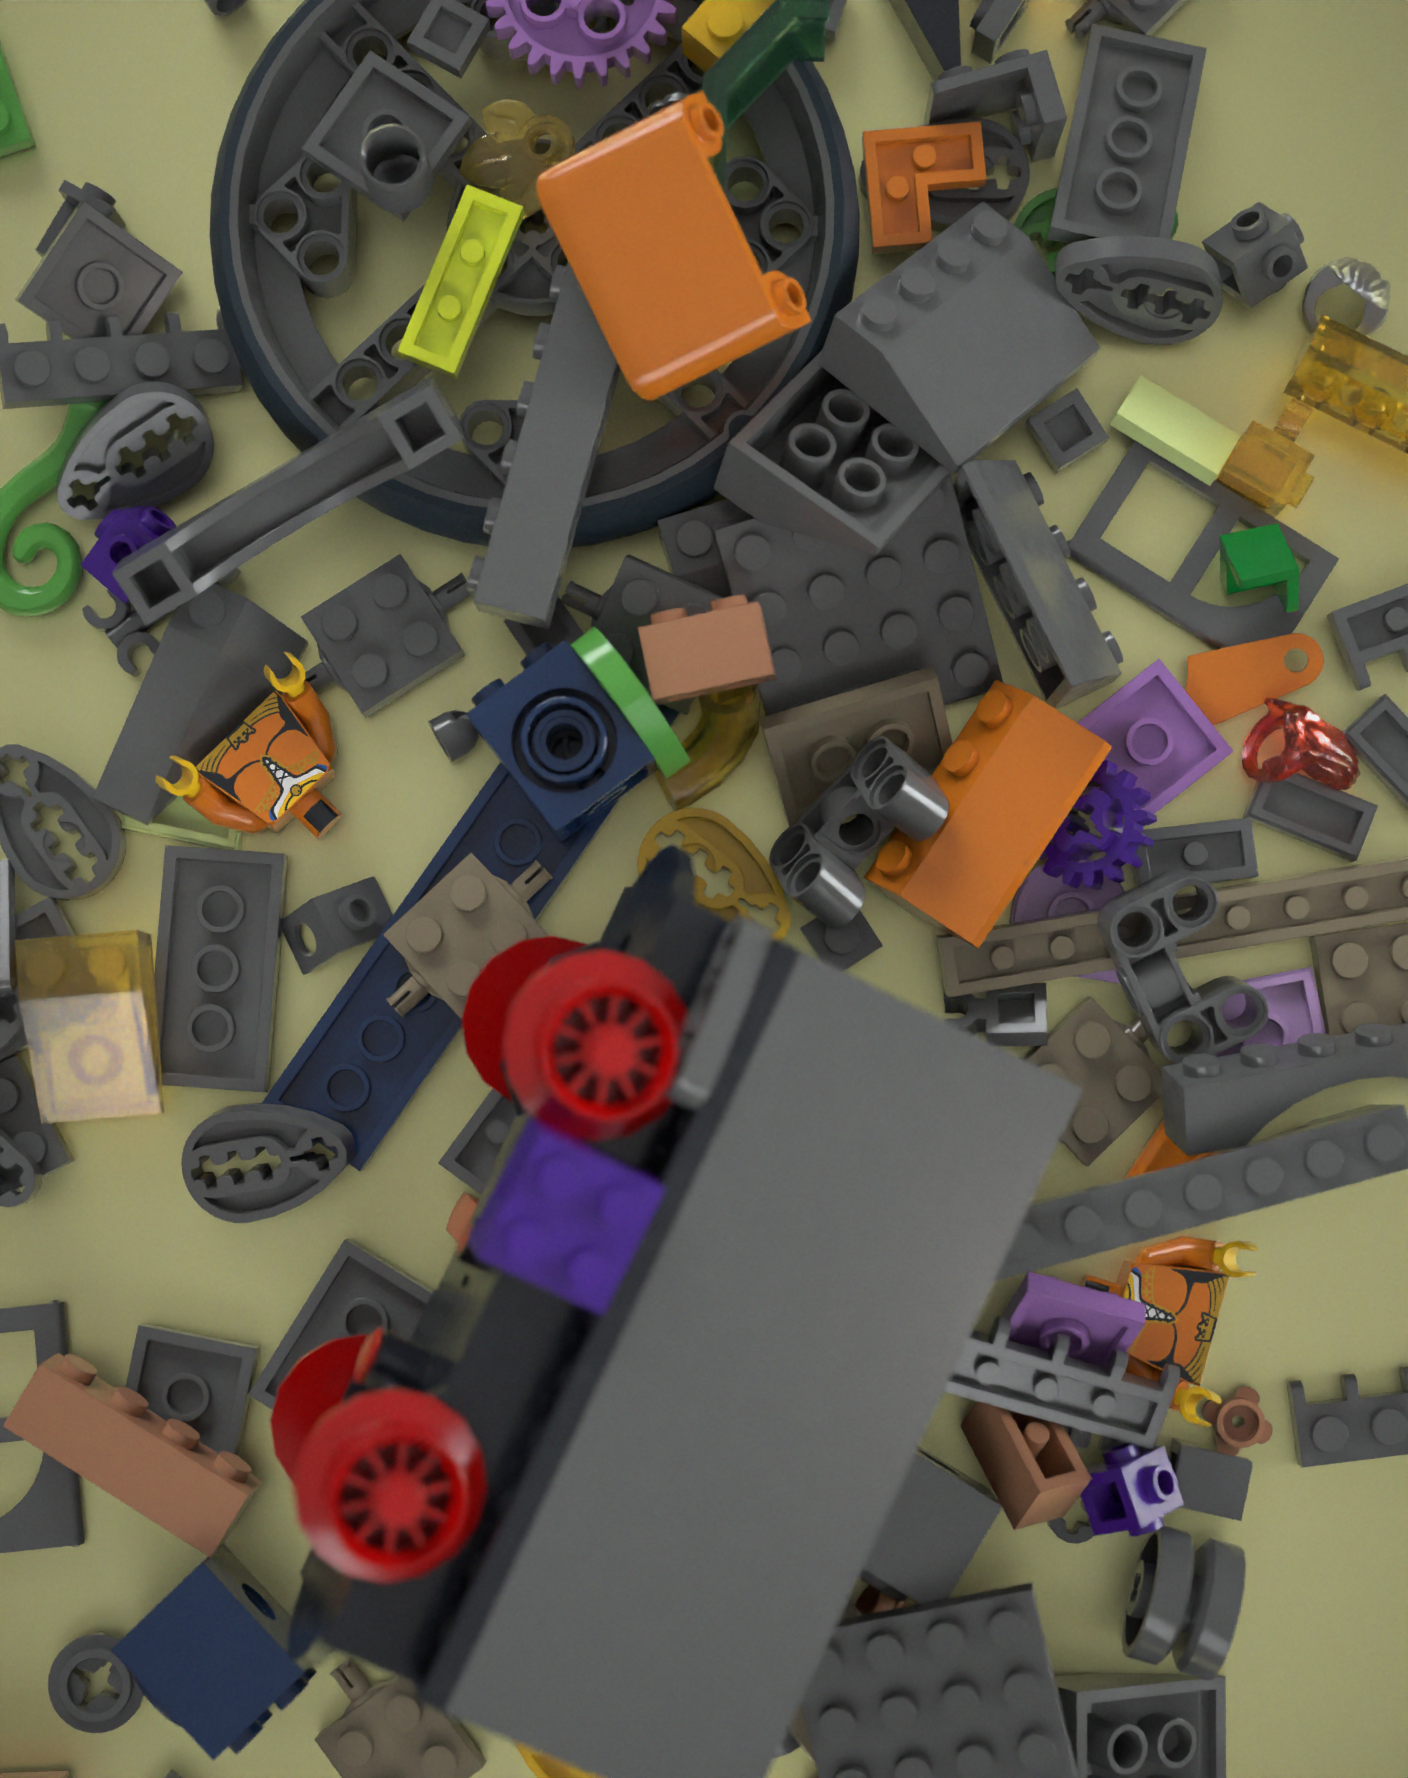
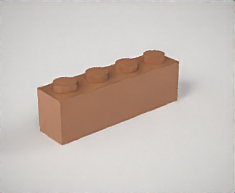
(133, 1452)

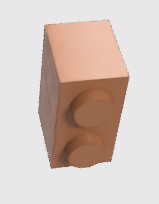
(706, 650)
(1026, 1463)

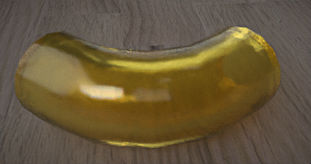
(715, 745)

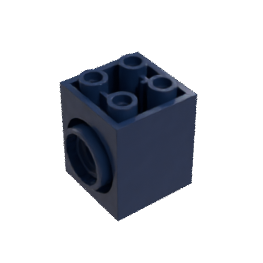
(553, 701)
(215, 1655)

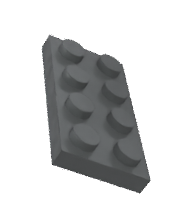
(1127, 137)
(218, 966)

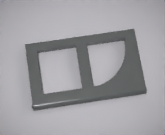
(1212, 623)
(52, 1507)

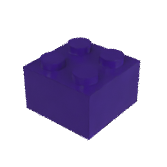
(566, 1215)

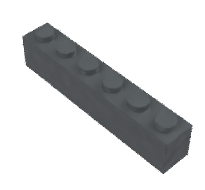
(548, 463)

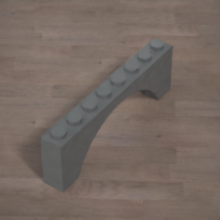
(1211, 1188)

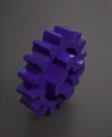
(1106, 809)

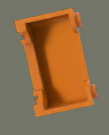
(665, 250)

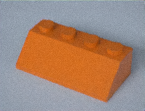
(1007, 795)

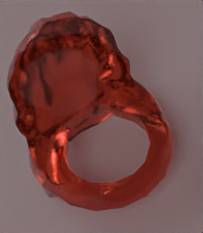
(1309, 746)

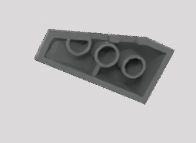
(194, 695)

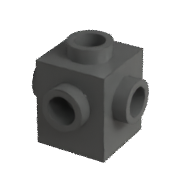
(1257, 253)

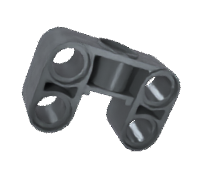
(820, 854)
(1155, 980)

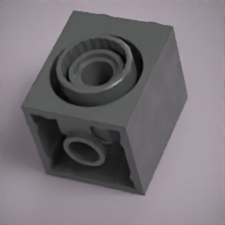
(929, 1531)

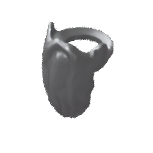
(1362, 279)

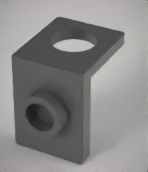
(338, 921)

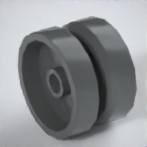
(1184, 1602)

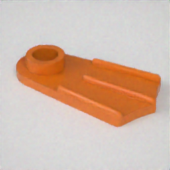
(1244, 675)

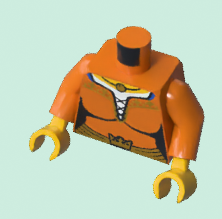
(268, 765)
(1182, 1300)

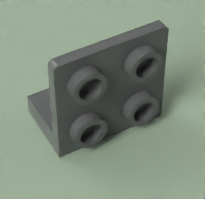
(1013, 82)

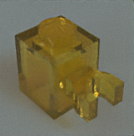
(1268, 464)

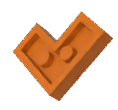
(908, 164)

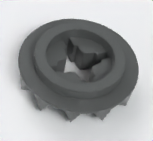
(69, 1687)

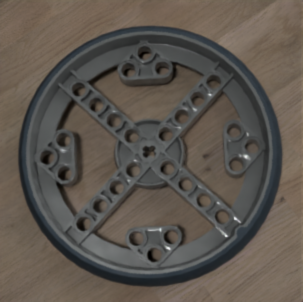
(305, 391)

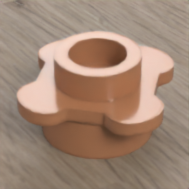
(1254, 1426)

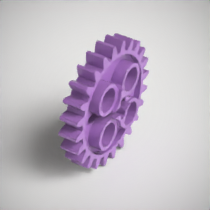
(570, 46)

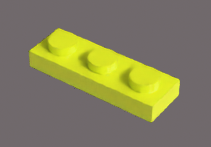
(461, 281)

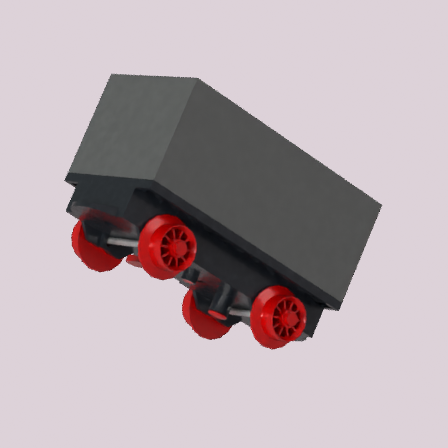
(661, 1506)

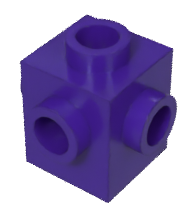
(121, 535)
(1131, 1490)

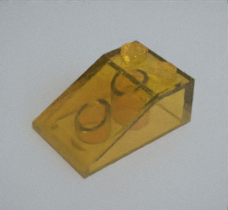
(91, 1024)

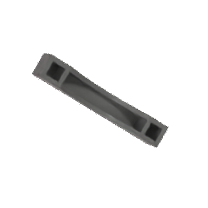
(287, 498)
(1231, 1097)

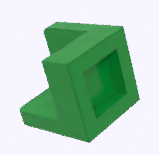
(1258, 560)

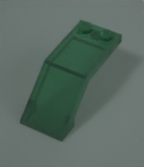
(777, 38)

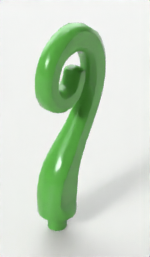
(19, 494)

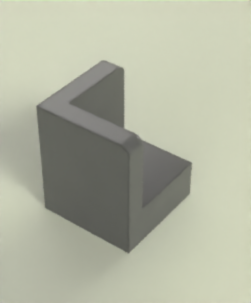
(1210, 1479)

